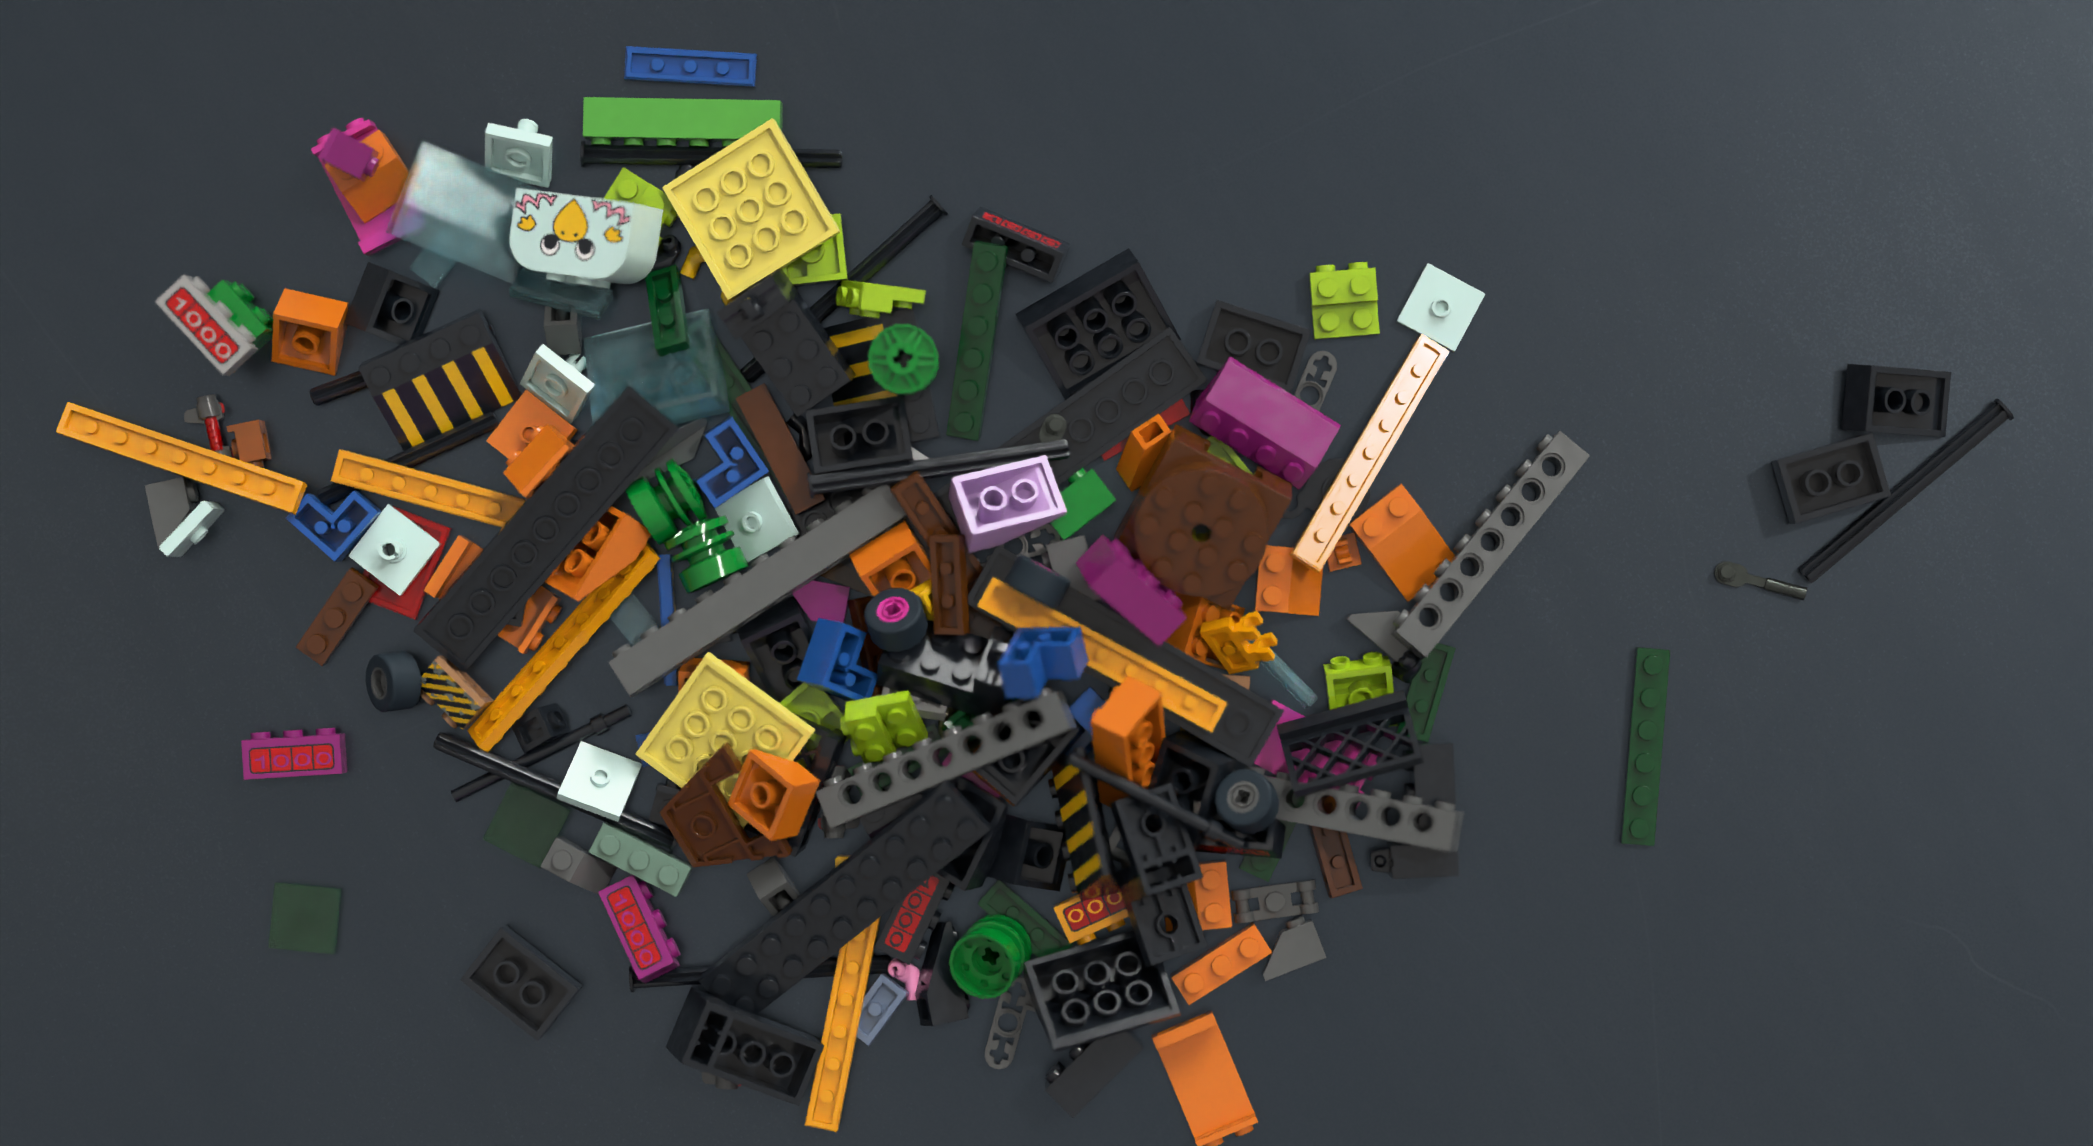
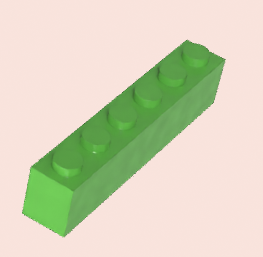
(674, 120)

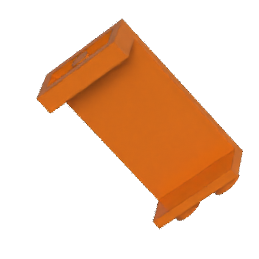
(539, 610)
(1205, 1080)

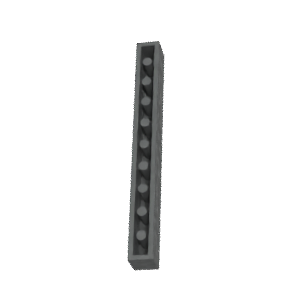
(757, 590)

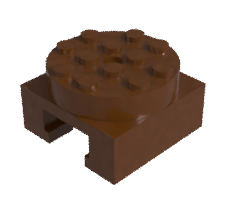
(1198, 488)

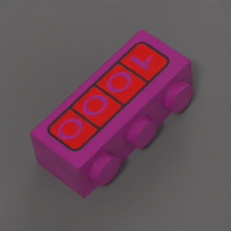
(294, 754)
(640, 928)

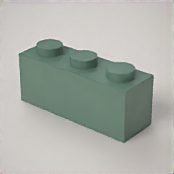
(641, 858)

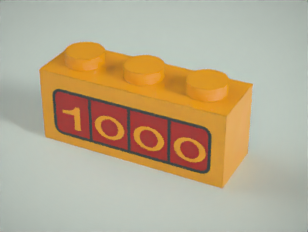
(1085, 917)

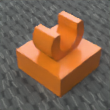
(1344, 553)

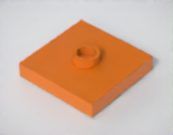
(522, 420)

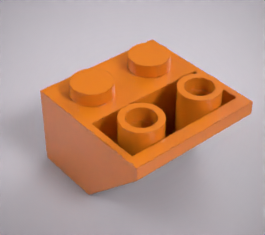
(1188, 636)

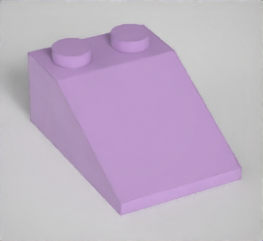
(1005, 502)

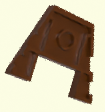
(707, 825)

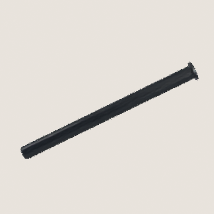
(689, 155)
(867, 268)
(933, 467)
(1906, 491)
(546, 787)
(690, 975)

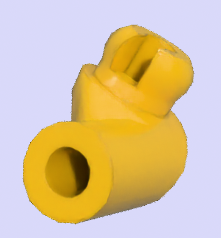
(692, 263)

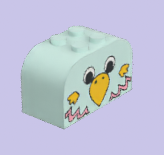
(584, 238)

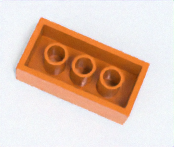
(1128, 735)

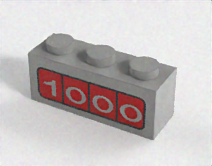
(207, 324)

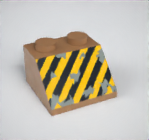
(454, 693)

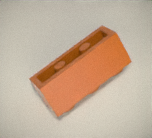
(1220, 963)

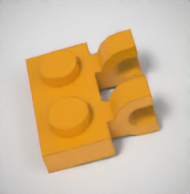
(1231, 642)

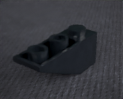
(937, 993)

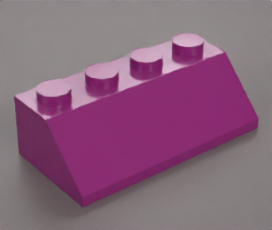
(1264, 422)

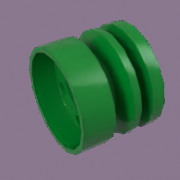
(920, 370)
(666, 501)
(706, 554)
(990, 956)

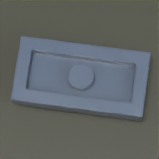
(879, 1007)

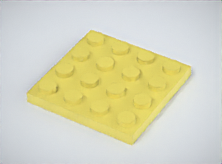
(751, 209)
(719, 709)

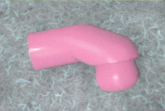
(907, 974)

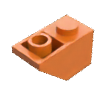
(1142, 450)

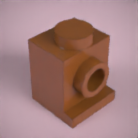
(250, 442)

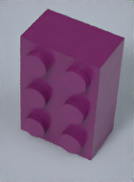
(1131, 589)

